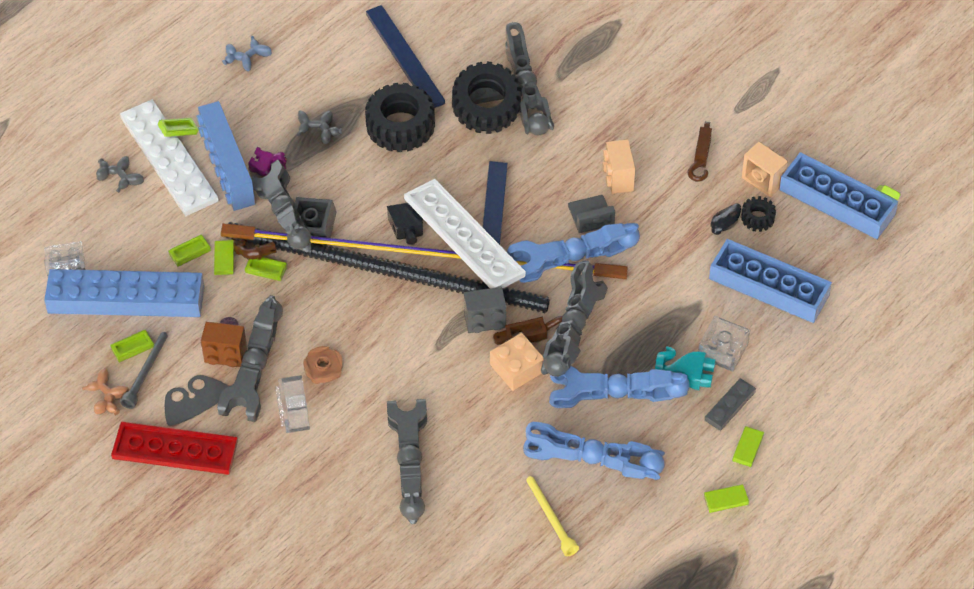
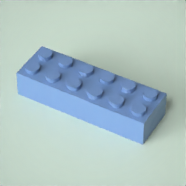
(225, 156)
(838, 195)
(770, 280)

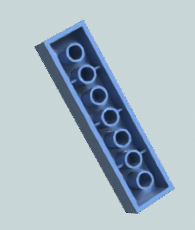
(124, 293)

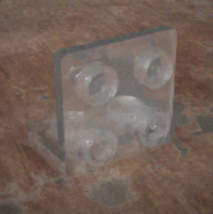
(65, 256)

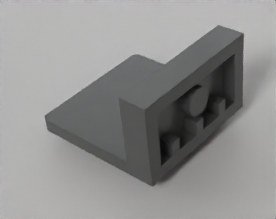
(591, 213)

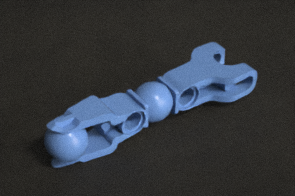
(605, 241)
(652, 385)
(557, 444)

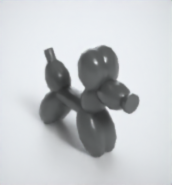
(323, 124)
(131, 179)

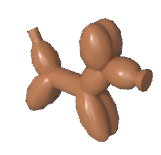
(110, 394)

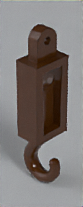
(701, 153)
(532, 329)

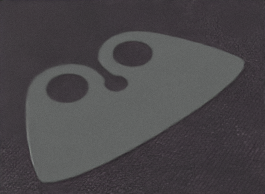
(190, 407)

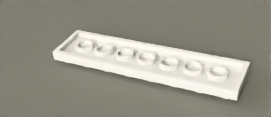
(169, 159)
(464, 235)

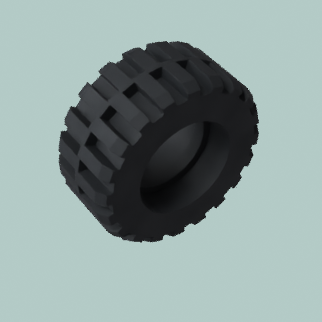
(492, 77)
(400, 99)

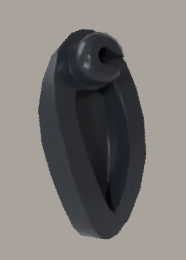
(725, 219)

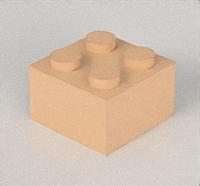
(619, 166)
(764, 168)
(516, 361)

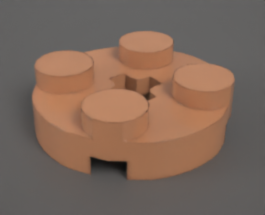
(323, 374)

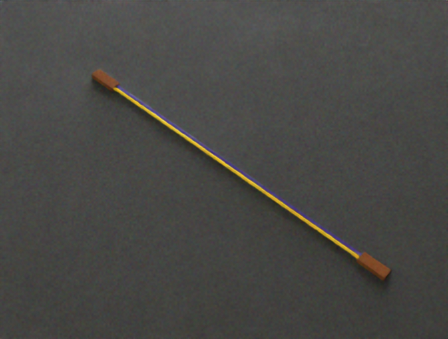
(248, 232)

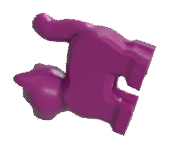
(265, 159)

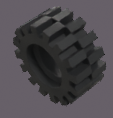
(754, 221)

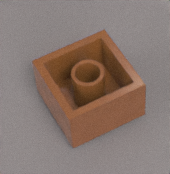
(223, 344)

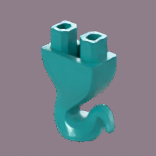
(690, 365)

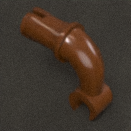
(256, 252)

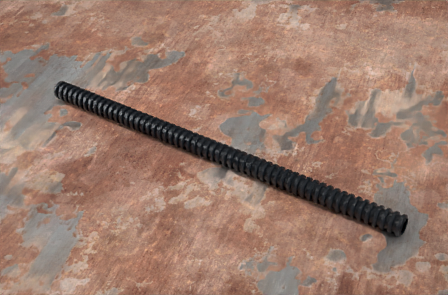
(404, 271)

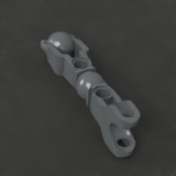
(531, 98)
(283, 206)
(564, 346)
(245, 387)
(409, 456)

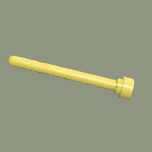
(568, 545)

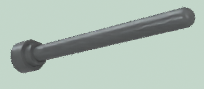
(130, 398)

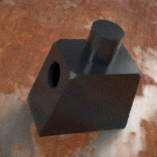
(405, 222)

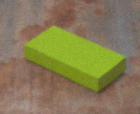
(178, 127)
(888, 191)
(189, 250)
(224, 257)
(266, 268)
(132, 346)
(748, 446)
(726, 498)

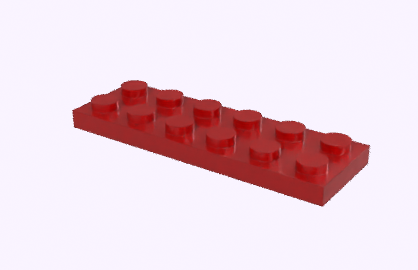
(174, 448)

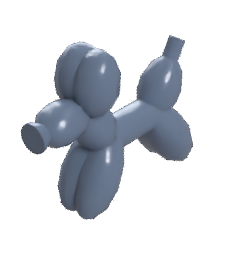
(261, 50)

